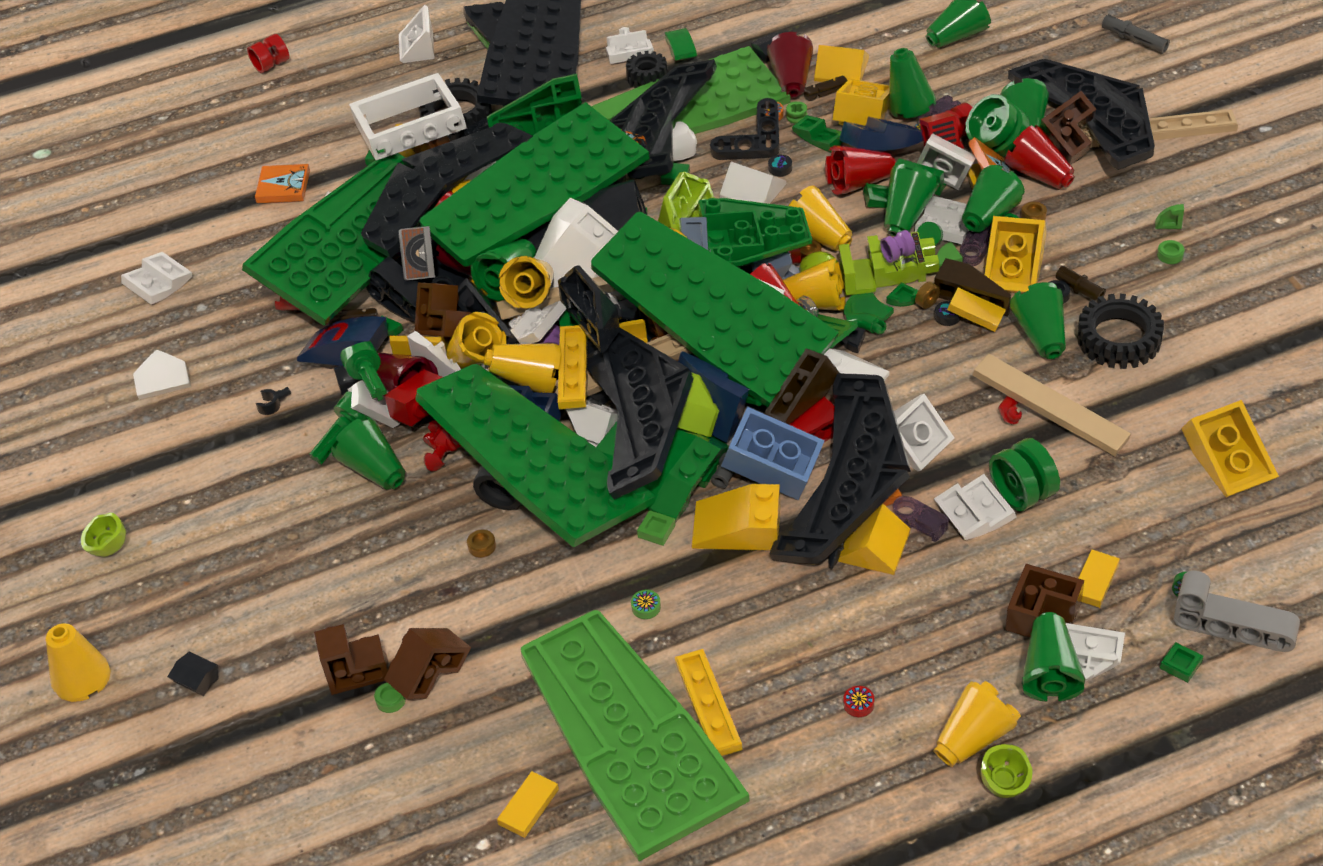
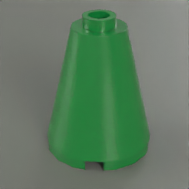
(958, 22)
(908, 86)
(1028, 96)
(992, 195)
(907, 197)
(488, 265)
(1042, 317)
(369, 453)
(1052, 661)

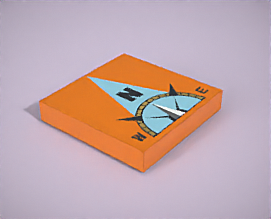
(986, 156)
(282, 183)

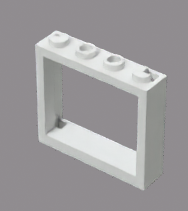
(399, 101)

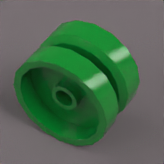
(996, 123)
(1024, 474)

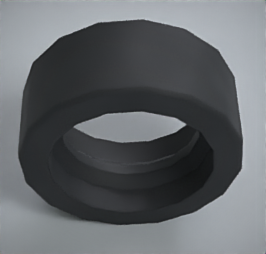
(493, 493)

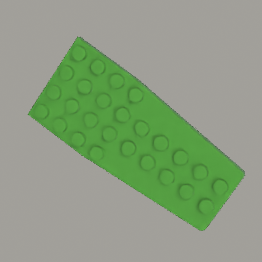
(724, 99)
(630, 736)

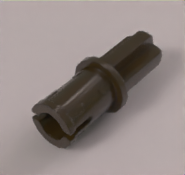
(1080, 283)

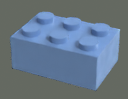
(772, 453)

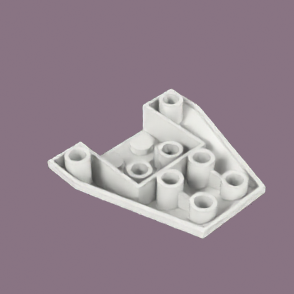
(574, 239)

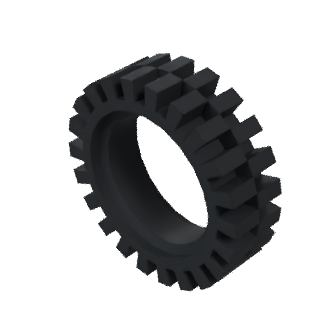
(462, 92)
(1120, 352)

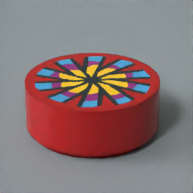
(858, 701)

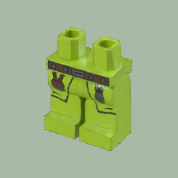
(906, 268)

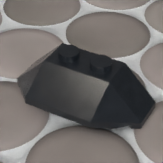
(475, 300)
(590, 307)

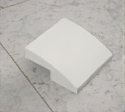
(948, 216)
(157, 278)
(975, 508)

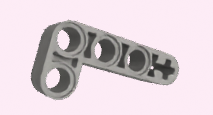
(1233, 618)

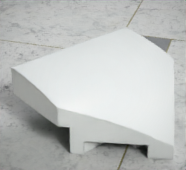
(626, 44)
(535, 322)
(437, 354)
(160, 375)
(371, 407)
(1096, 648)

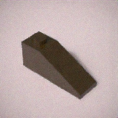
(964, 276)
(803, 387)

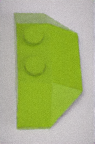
(683, 199)
(699, 410)

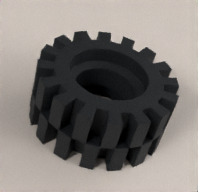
(645, 68)

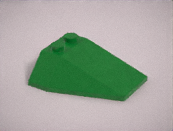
(541, 105)
(684, 468)

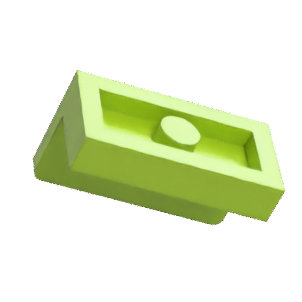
(856, 274)

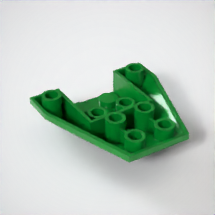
(752, 230)

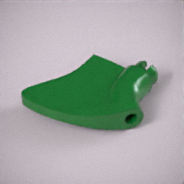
(867, 312)

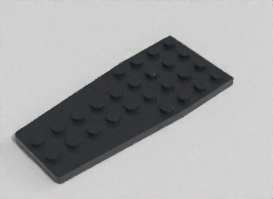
(530, 48)

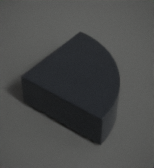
(854, 340)

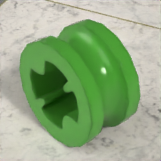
(796, 111)

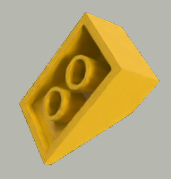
(859, 100)
(1015, 252)
(1230, 448)
(738, 519)

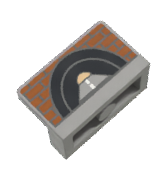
(416, 253)

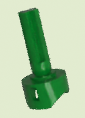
(363, 363)
(346, 416)

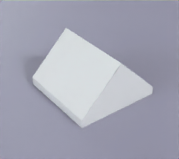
(417, 38)
(947, 157)
(750, 184)

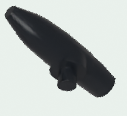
(834, 556)

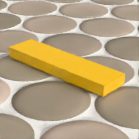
(572, 368)
(708, 701)

